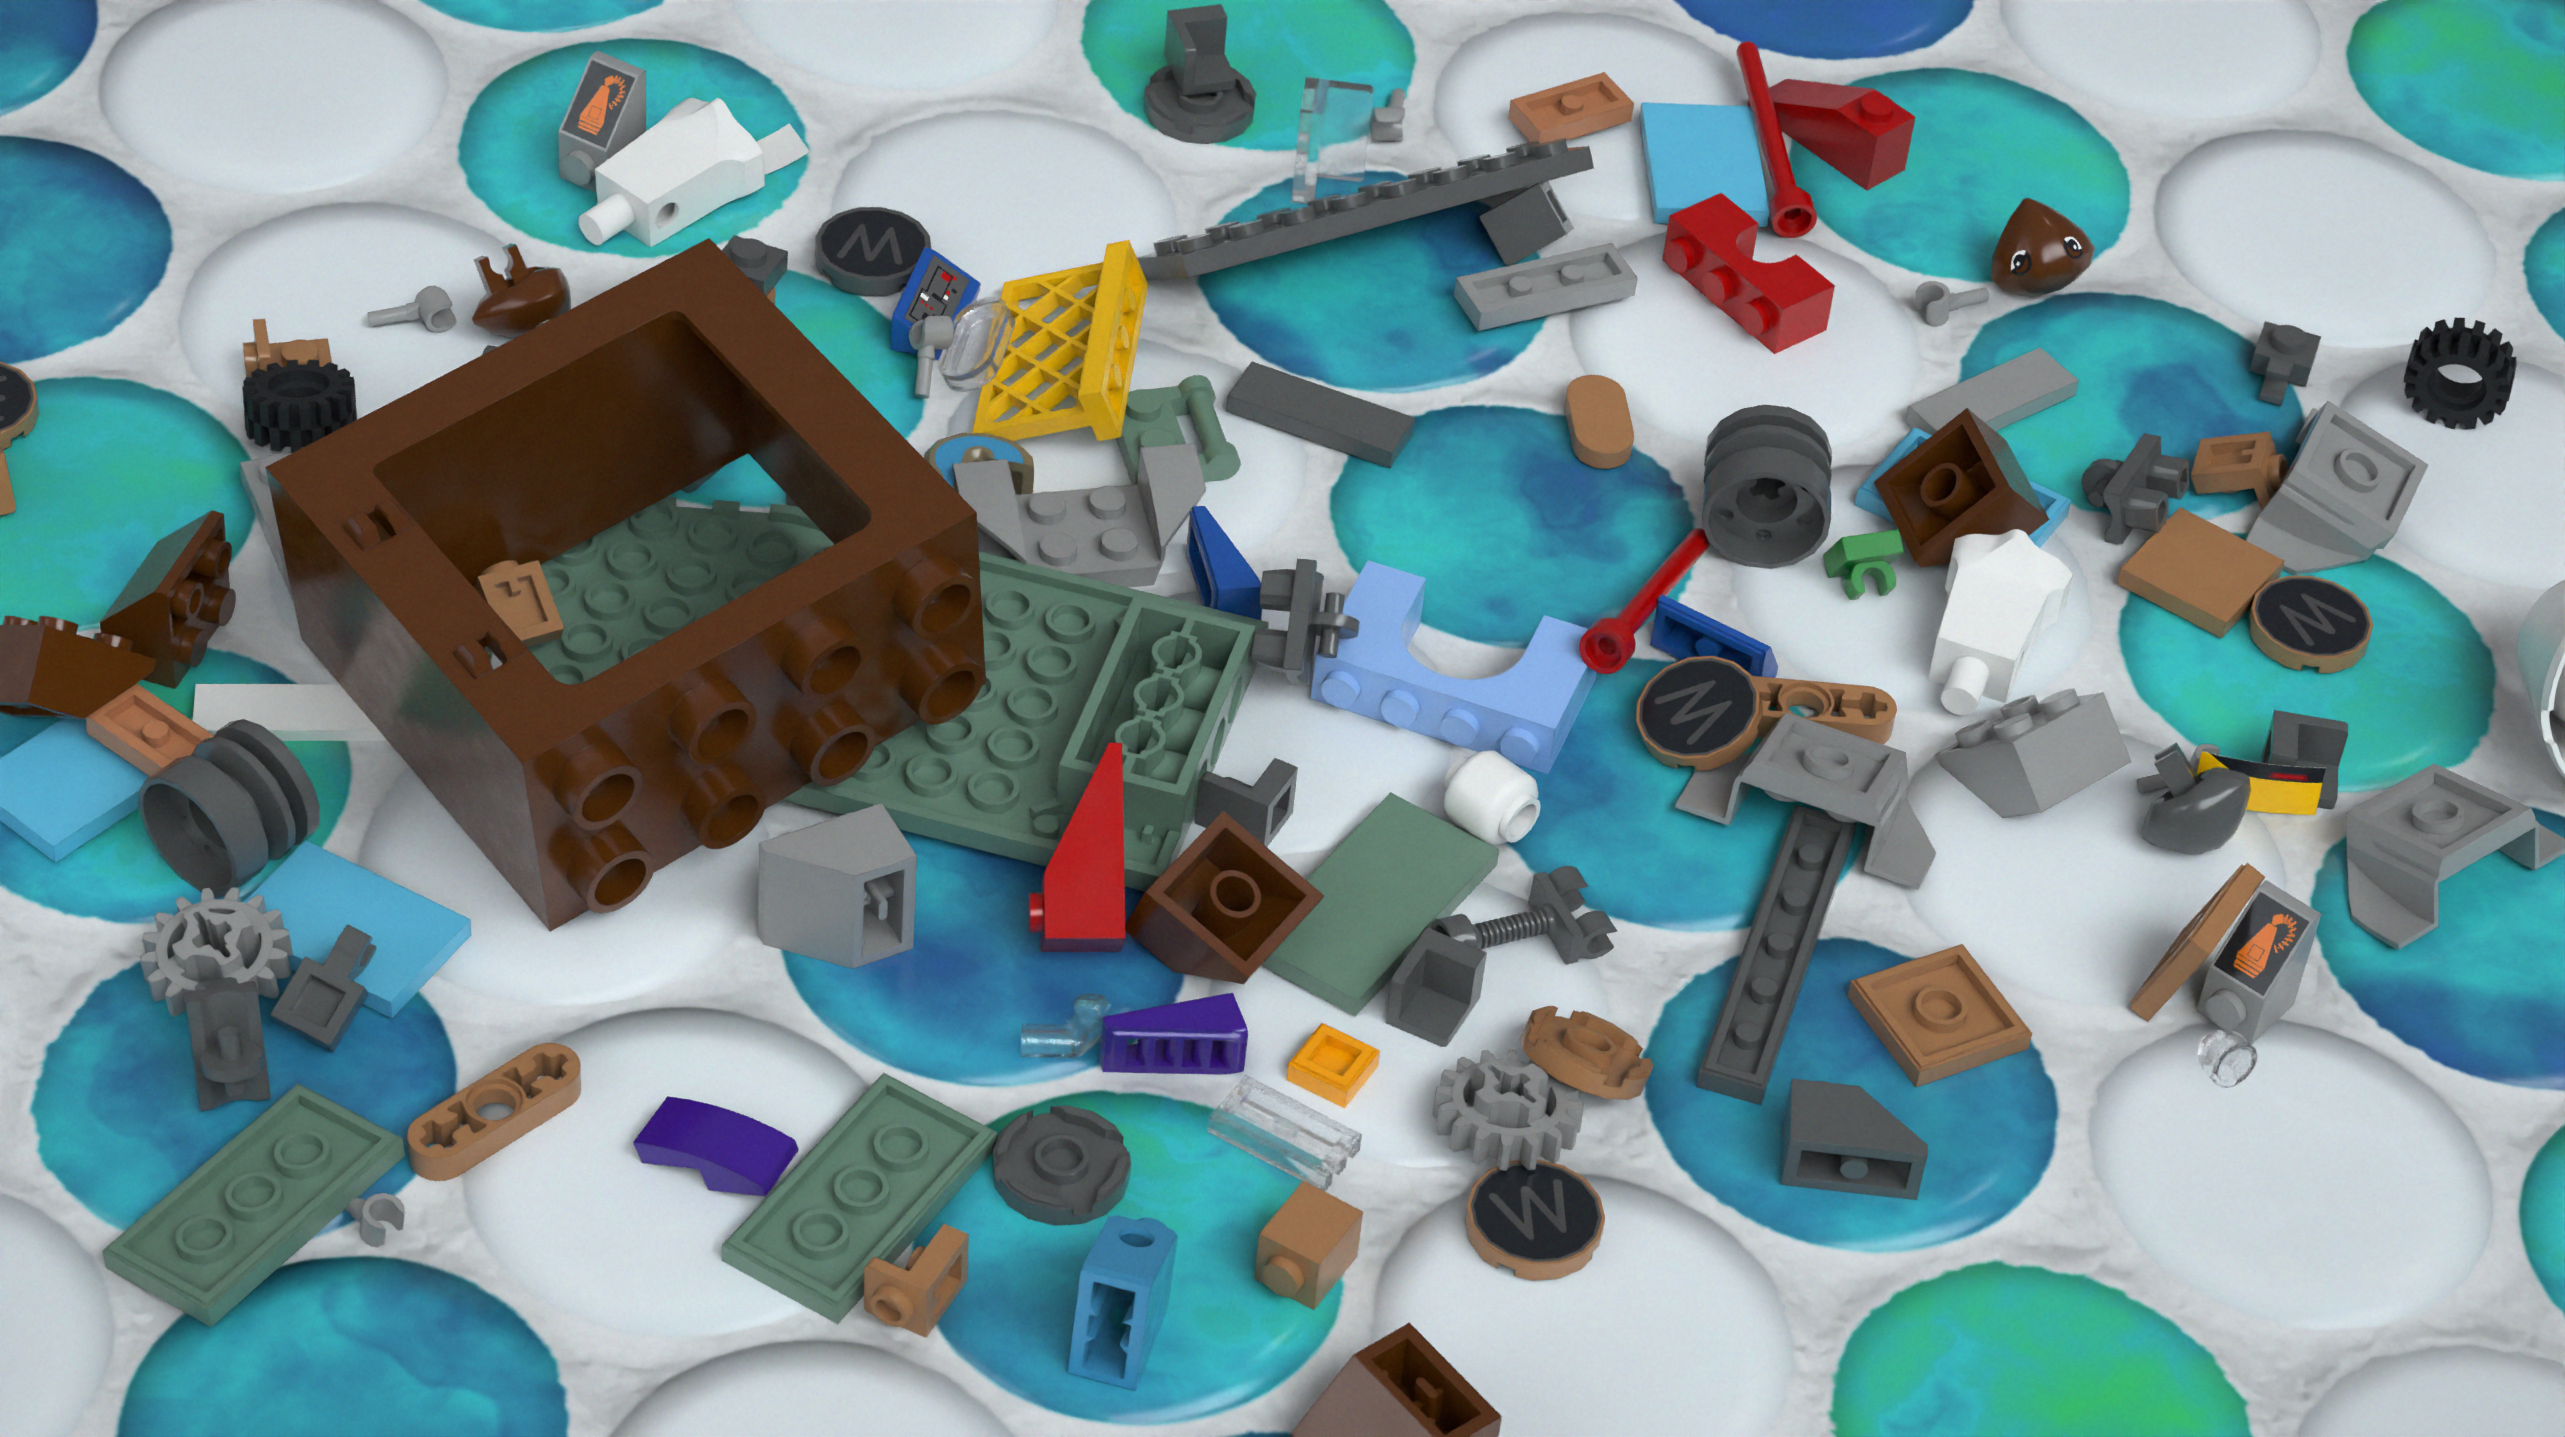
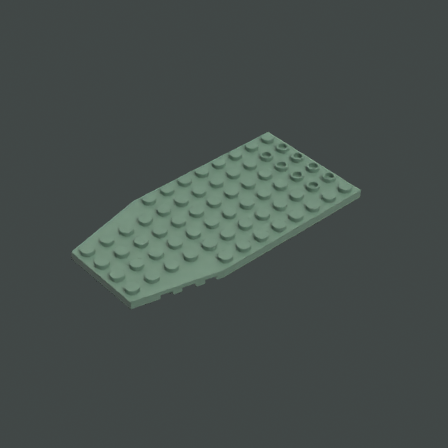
(1063, 669)

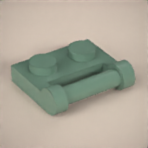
(1153, 422)

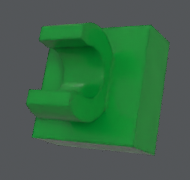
(1865, 555)

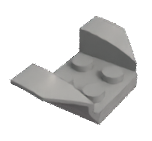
(2338, 496)
(1091, 532)
(1830, 771)
(2424, 834)

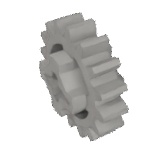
(214, 943)
(1507, 1110)

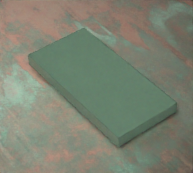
(1378, 899)
(859, 1196)
(253, 1204)

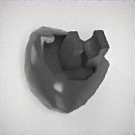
(2198, 809)

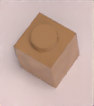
(1308, 1245)

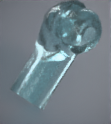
(1070, 1038)

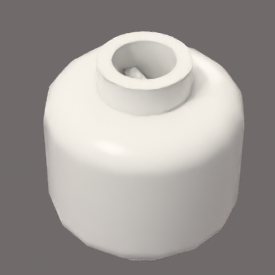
(1491, 798)

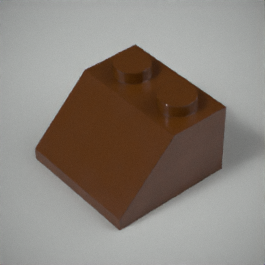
(1956, 487)
(1222, 905)

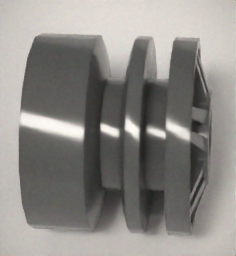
(1767, 486)
(229, 807)

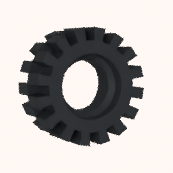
(2466, 348)
(297, 403)

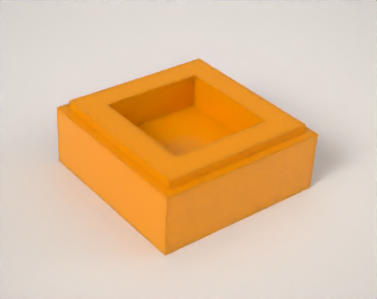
(1333, 1065)

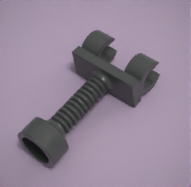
(1551, 902)

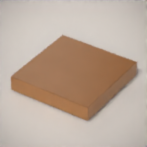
(2199, 572)
(2196, 941)
(1939, 1015)

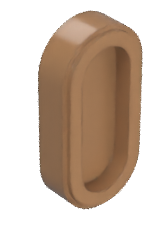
(1599, 421)

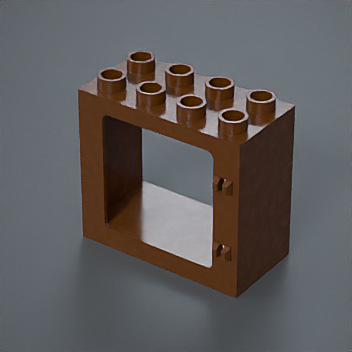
(553, 444)

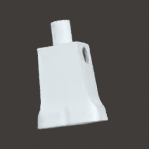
(674, 174)
(1997, 607)

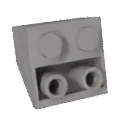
(2037, 752)
(839, 889)

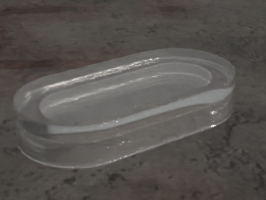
(978, 344)

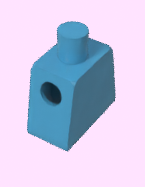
(1130, 1270)

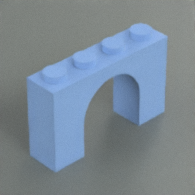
(1515, 713)

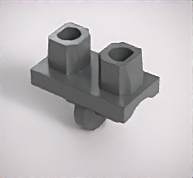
(2136, 488)
(1300, 594)
(227, 1042)

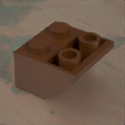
(177, 599)
(63, 674)
(1399, 1391)

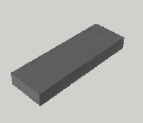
(1320, 414)

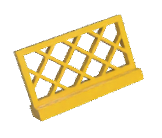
(1105, 345)

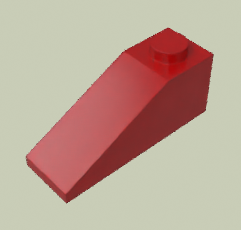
(1846, 127)
(1084, 882)

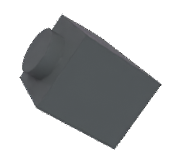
(1848, 1143)

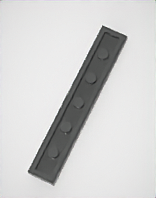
(1776, 956)

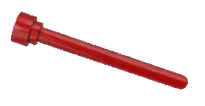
(1791, 207)
(1612, 640)

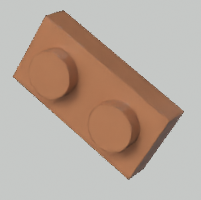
(1571, 109)
(144, 730)

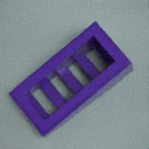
(1192, 1035)

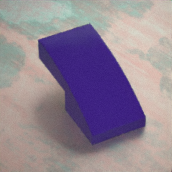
(725, 1146)

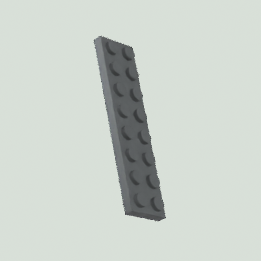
(1369, 208)

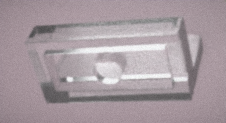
(1331, 134)

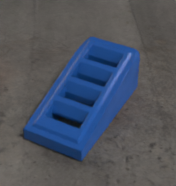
(1219, 569)

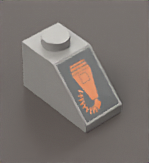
(601, 118)
(2260, 963)

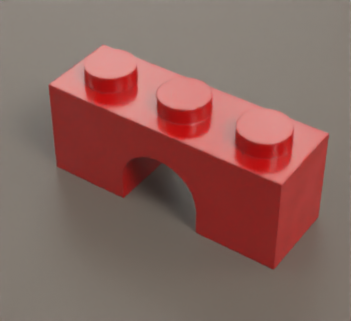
(1772, 301)

